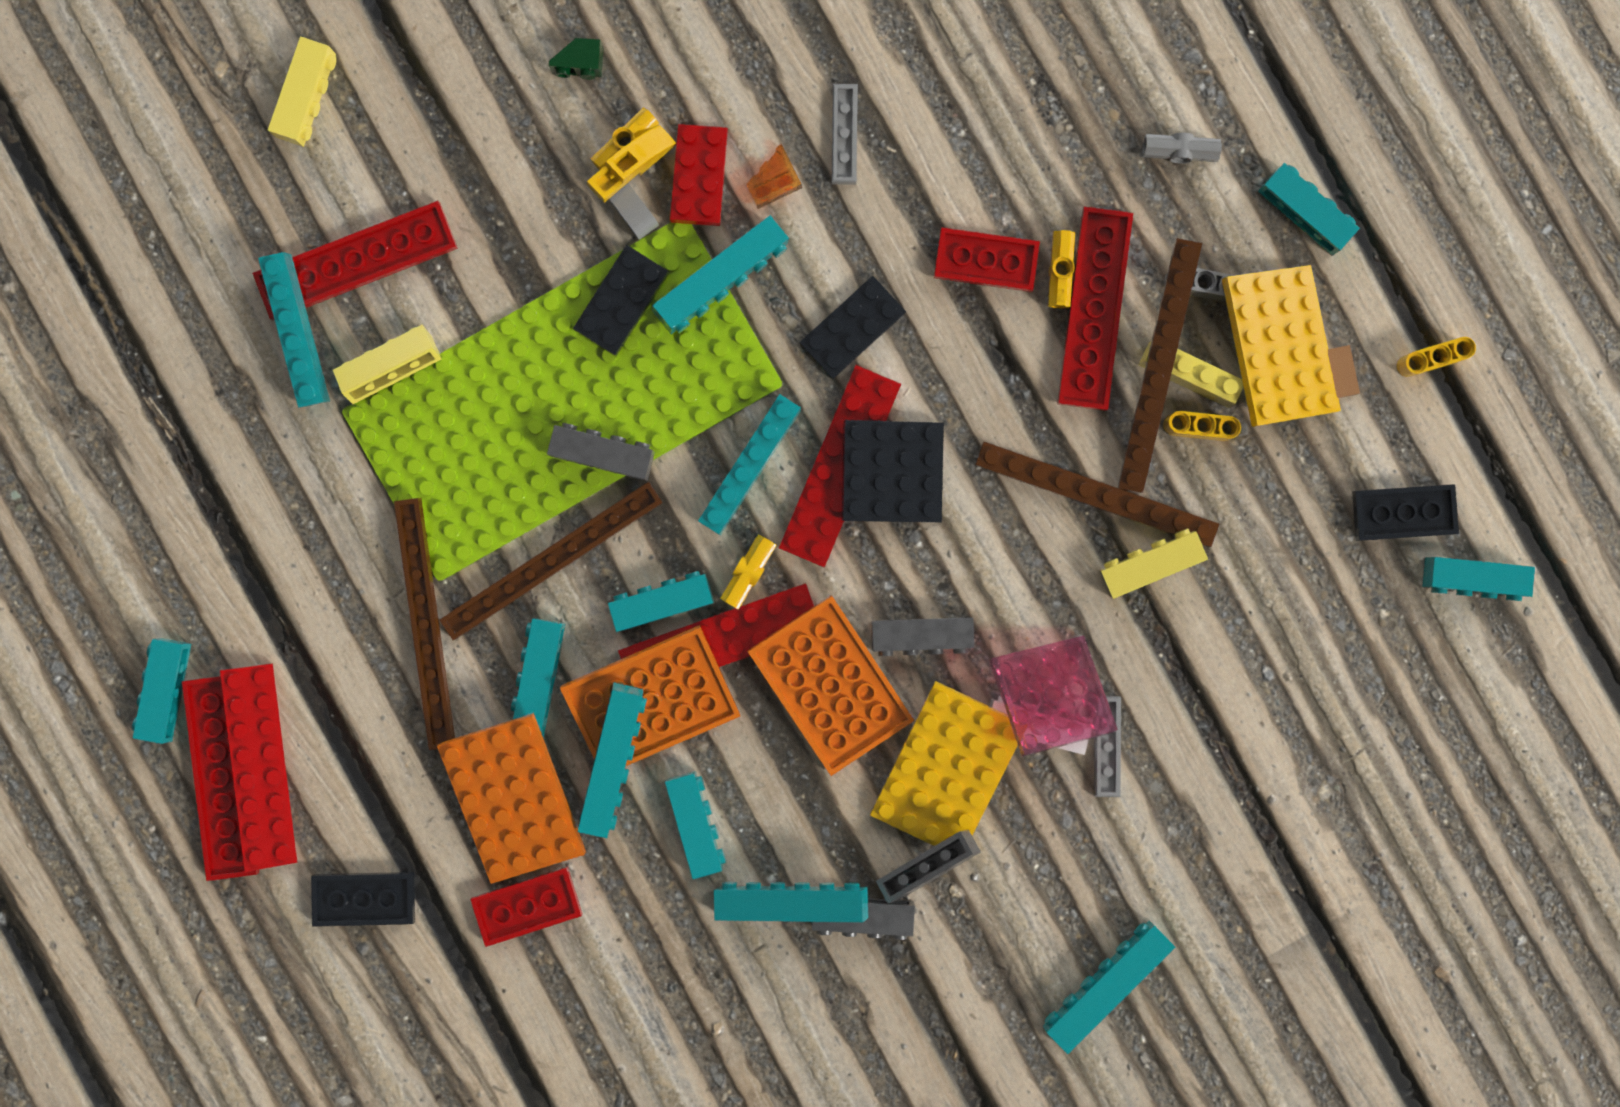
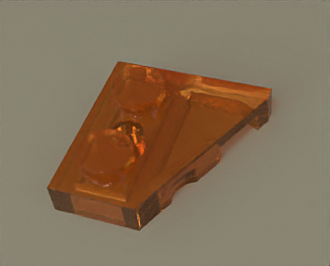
(774, 179)

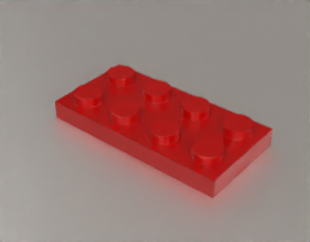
(699, 175)
(986, 259)
(526, 906)

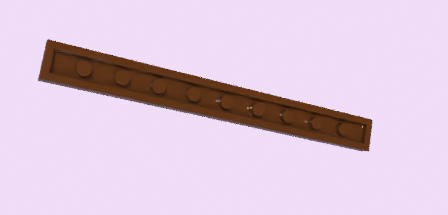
(1159, 364)
(1094, 493)
(551, 561)
(424, 621)

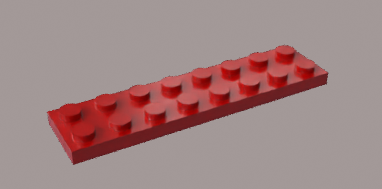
(369, 255)
(1095, 308)
(819, 508)
(740, 629)
(258, 767)
(213, 779)

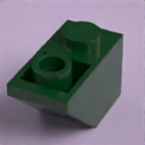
(579, 58)

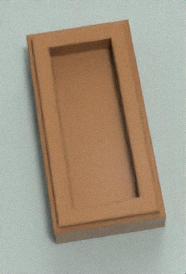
(1343, 371)

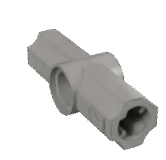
(1181, 148)

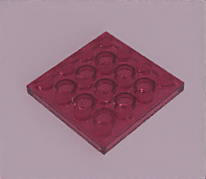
(1053, 695)

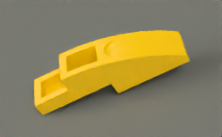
(631, 161)

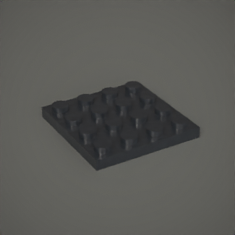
(892, 471)

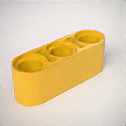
(1447, 355)
(1213, 422)

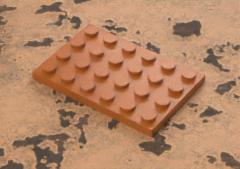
(830, 685)
(681, 690)
(511, 798)

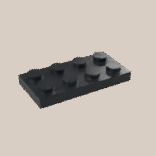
(621, 300)
(852, 327)
(1405, 512)
(363, 899)

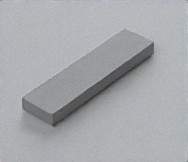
(844, 134)
(1108, 756)

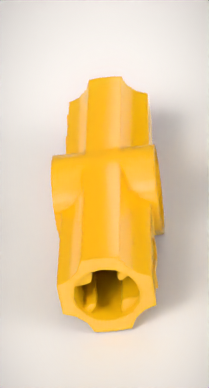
(635, 127)
(1061, 253)
(748, 571)

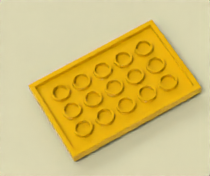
(1280, 345)
(946, 767)

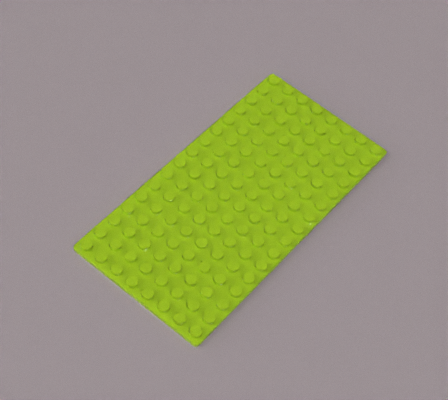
(482, 418)

